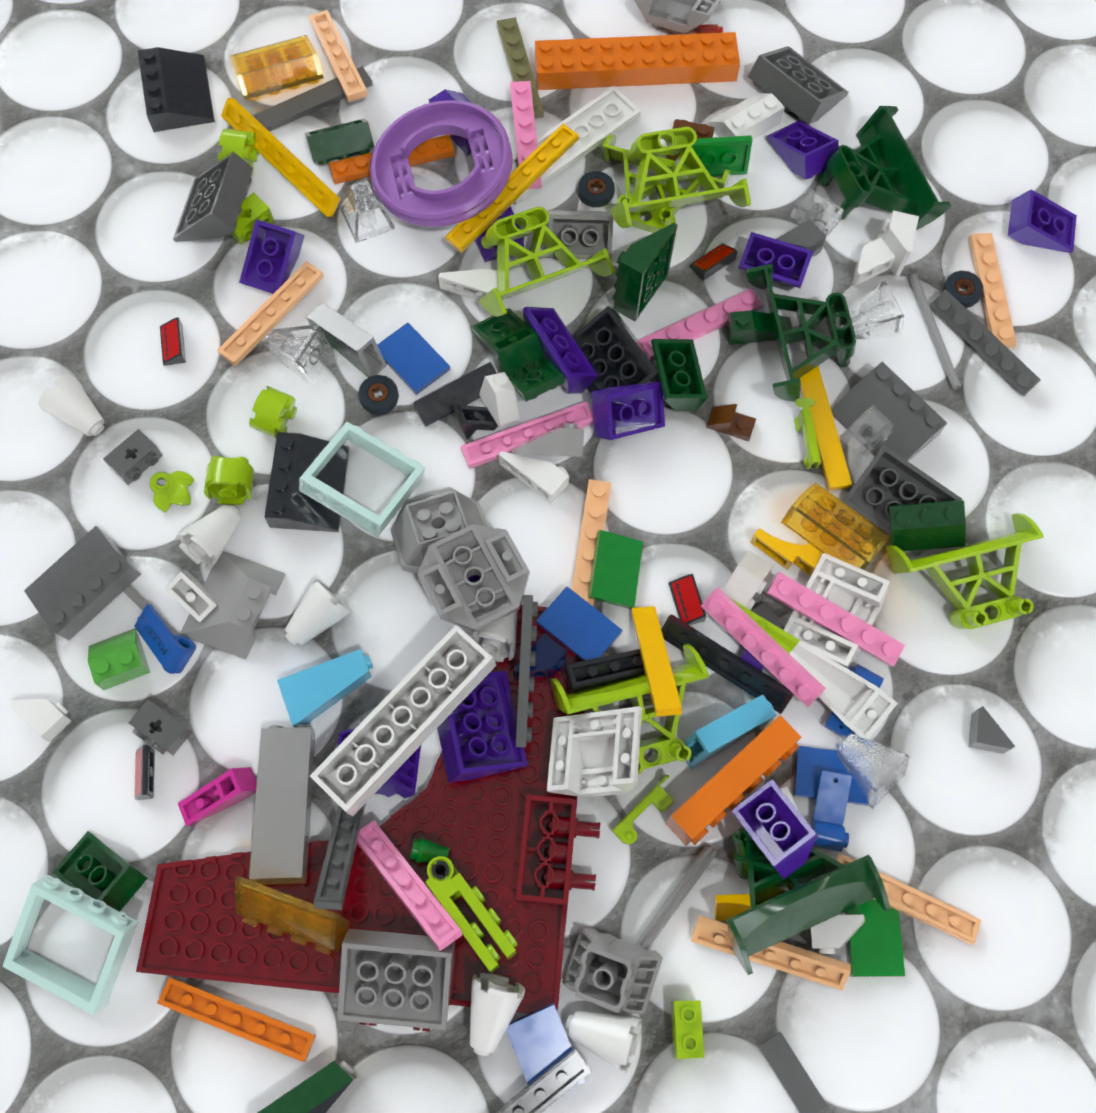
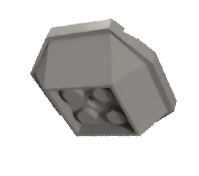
(430, 519)
(477, 552)

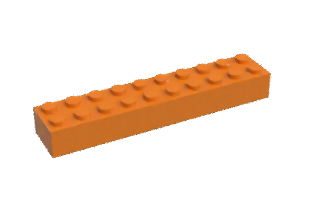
(636, 61)

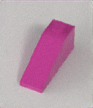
(218, 795)

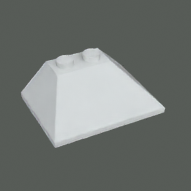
(848, 588)
(595, 753)

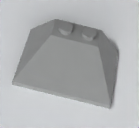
(677, 15)
(240, 596)

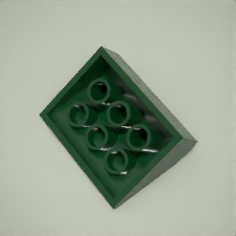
(643, 271)

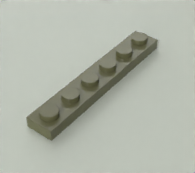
(518, 59)

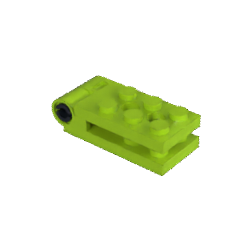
(452, 886)

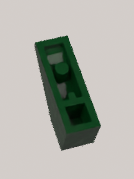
(752, 327)

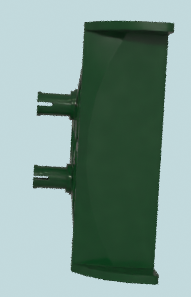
(883, 172)
(836, 312)
(802, 906)

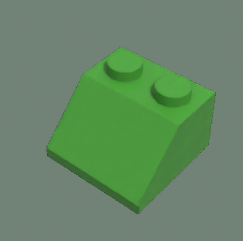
(117, 660)

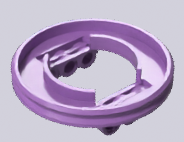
(445, 207)

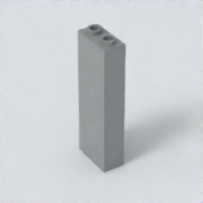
(283, 806)

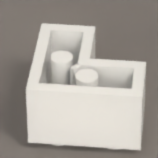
(748, 578)

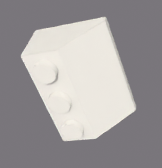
(749, 117)

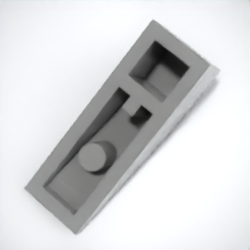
(556, 442)

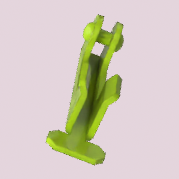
(805, 422)
(657, 796)

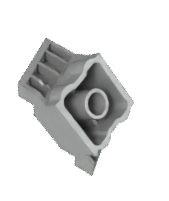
(612, 972)

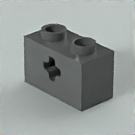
(122, 459)
(152, 716)

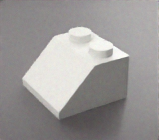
(899, 236)

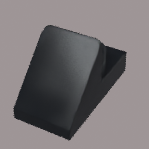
(474, 418)

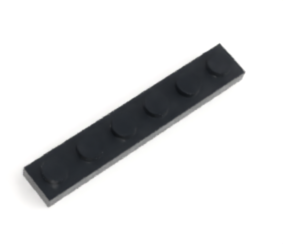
(727, 663)

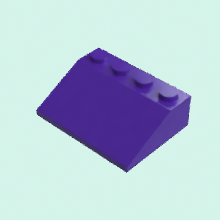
(481, 732)

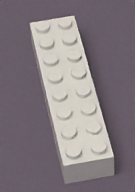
(403, 720)

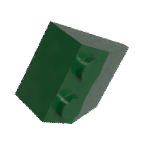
(100, 872)

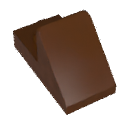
(732, 423)

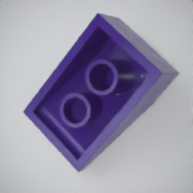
(803, 148)
(1041, 223)
(270, 256)
(627, 410)

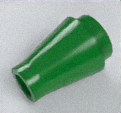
(425, 850)

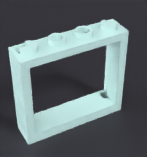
(344, 505)
(52, 977)

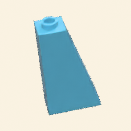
(322, 686)
(728, 730)

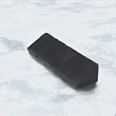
(459, 392)
(604, 670)

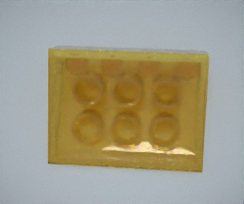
(276, 67)
(834, 527)
(289, 915)

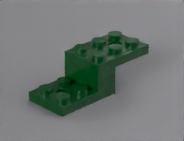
(518, 354)

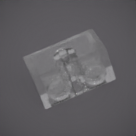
(818, 209)
(870, 419)

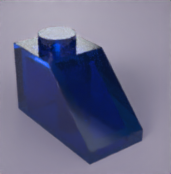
(548, 658)

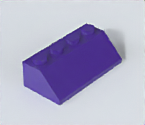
(560, 348)

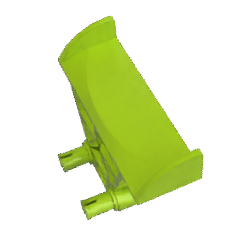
(680, 141)
(660, 217)
(531, 221)
(973, 615)
(664, 747)

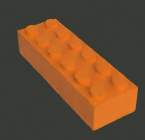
(735, 778)

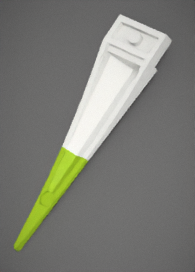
(849, 696)

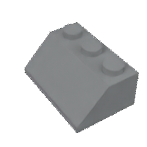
(582, 231)

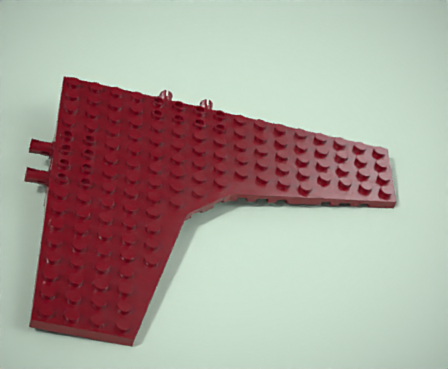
(500, 837)

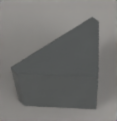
(987, 734)

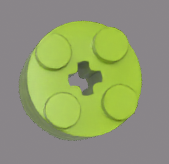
(241, 143)
(272, 411)
(229, 480)

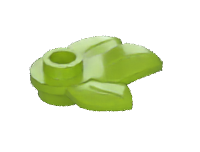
(173, 491)

